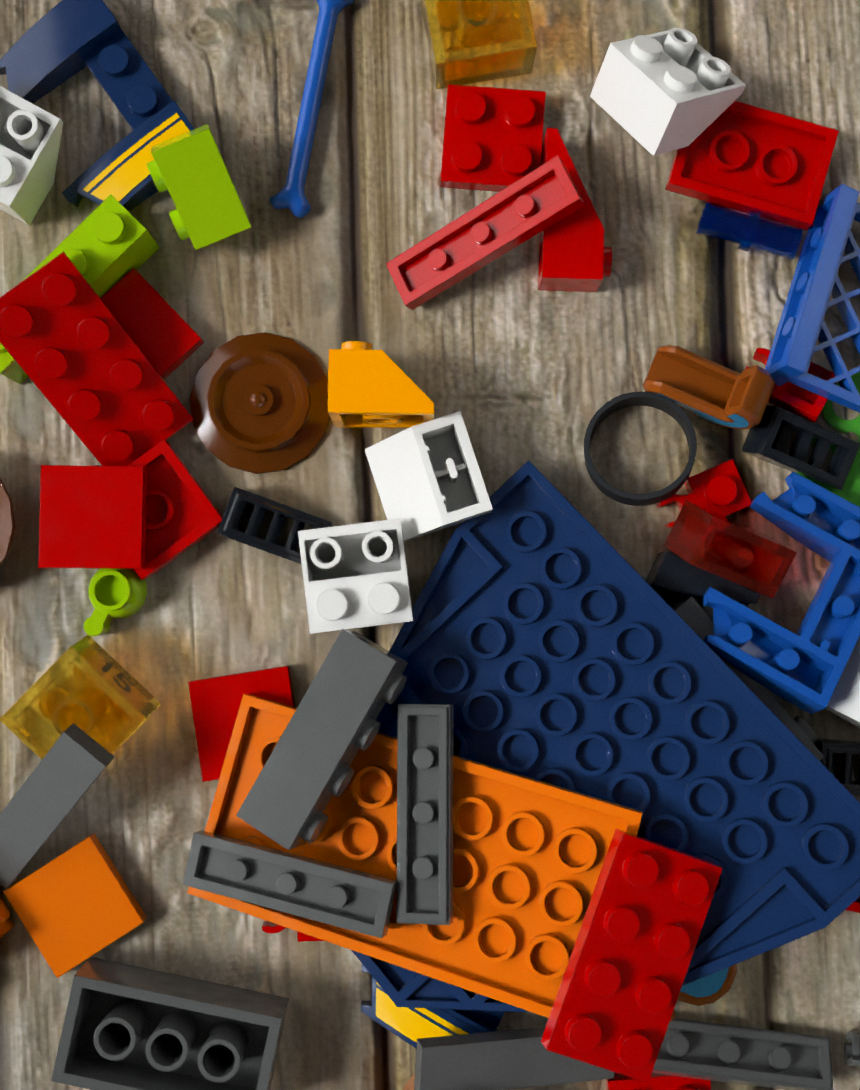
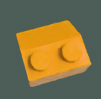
(372, 390)

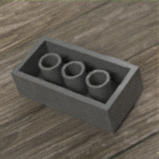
(166, 1032)

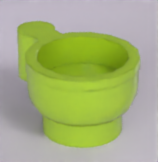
(113, 595)

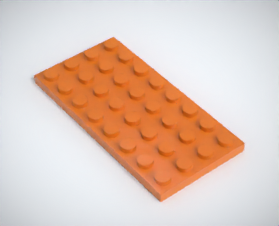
(519, 863)

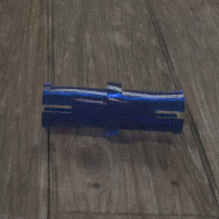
(749, 231)

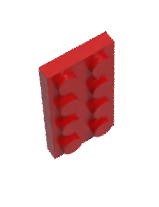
(88, 364)
(631, 956)

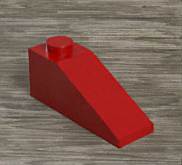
(573, 248)

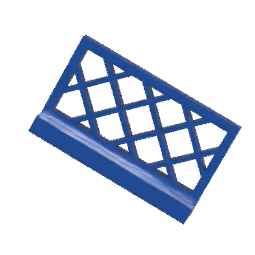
(809, 298)

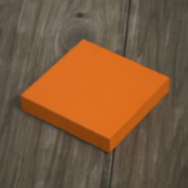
(75, 905)

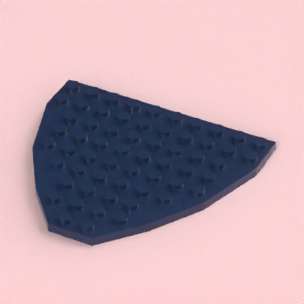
(601, 688)

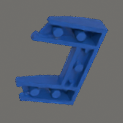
(808, 663)

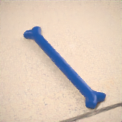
(293, 193)

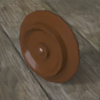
(260, 403)

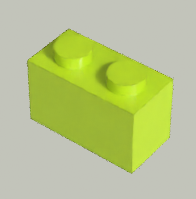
(199, 187)

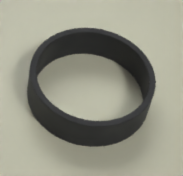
(640, 399)

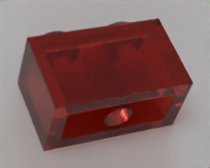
(729, 549)

